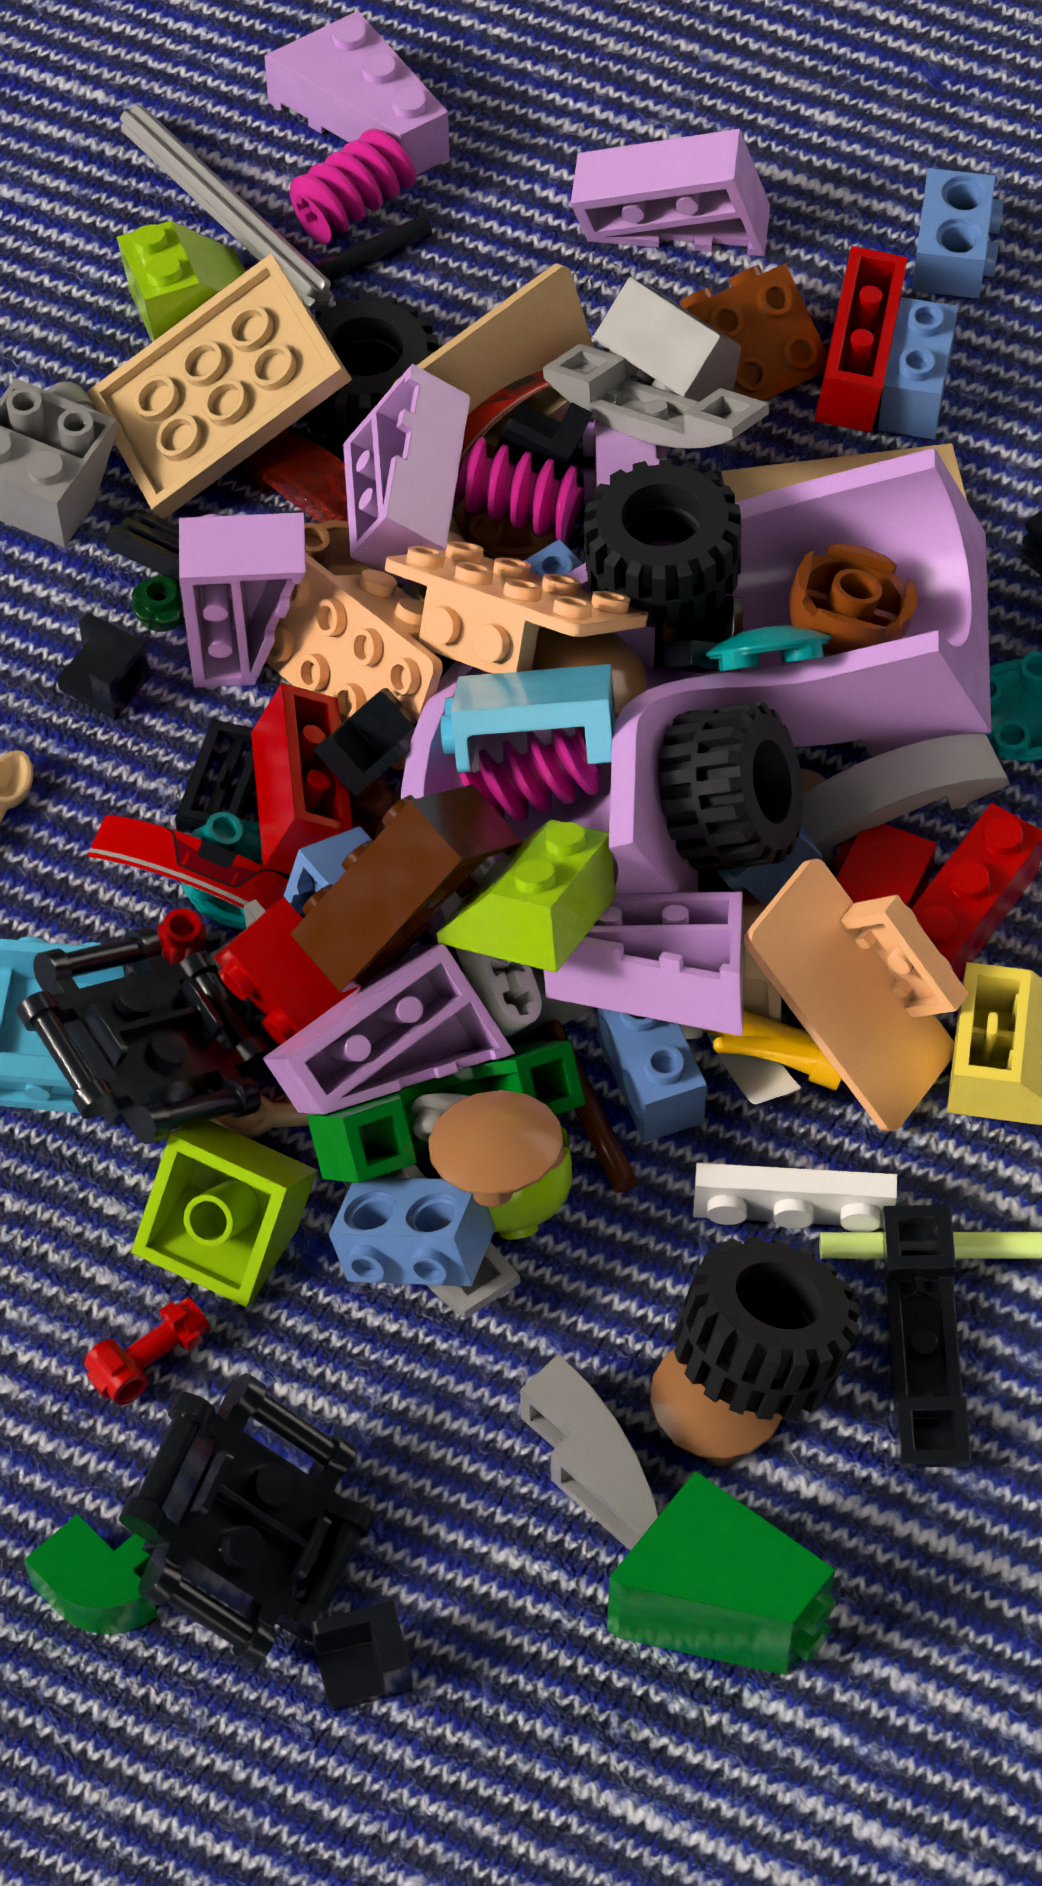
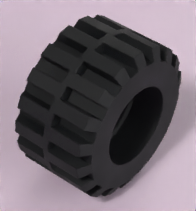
(367, 337)
(669, 506)
(731, 787)
(765, 1328)

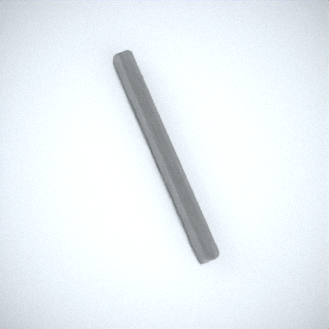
(223, 202)

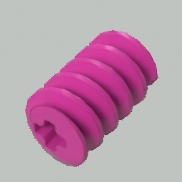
(349, 183)
(520, 491)
(535, 774)

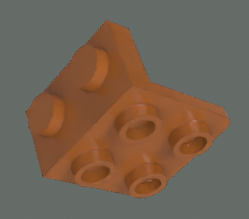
(770, 324)

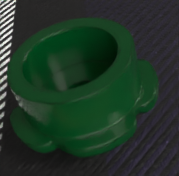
(161, 614)

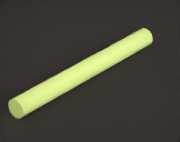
(966, 1245)

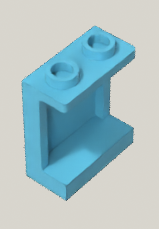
(531, 703)
(26, 1068)

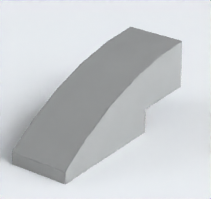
(590, 1452)

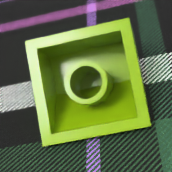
(174, 272)
(538, 898)
(222, 1210)

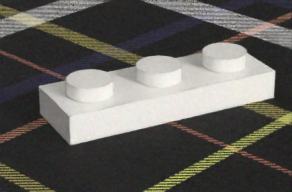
(792, 1196)

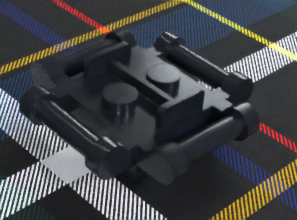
(145, 1041)
(244, 1519)

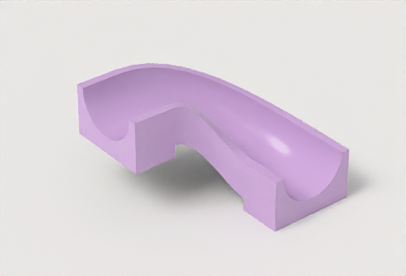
(879, 694)

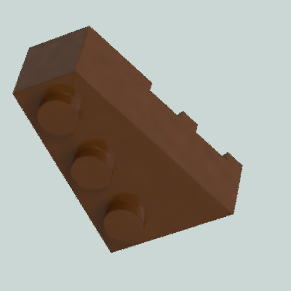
(400, 883)

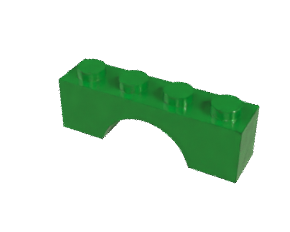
(379, 1134)

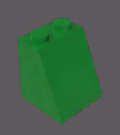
(721, 1585)

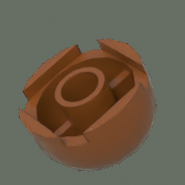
(851, 598)

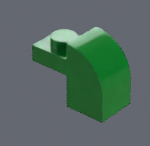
(90, 1580)

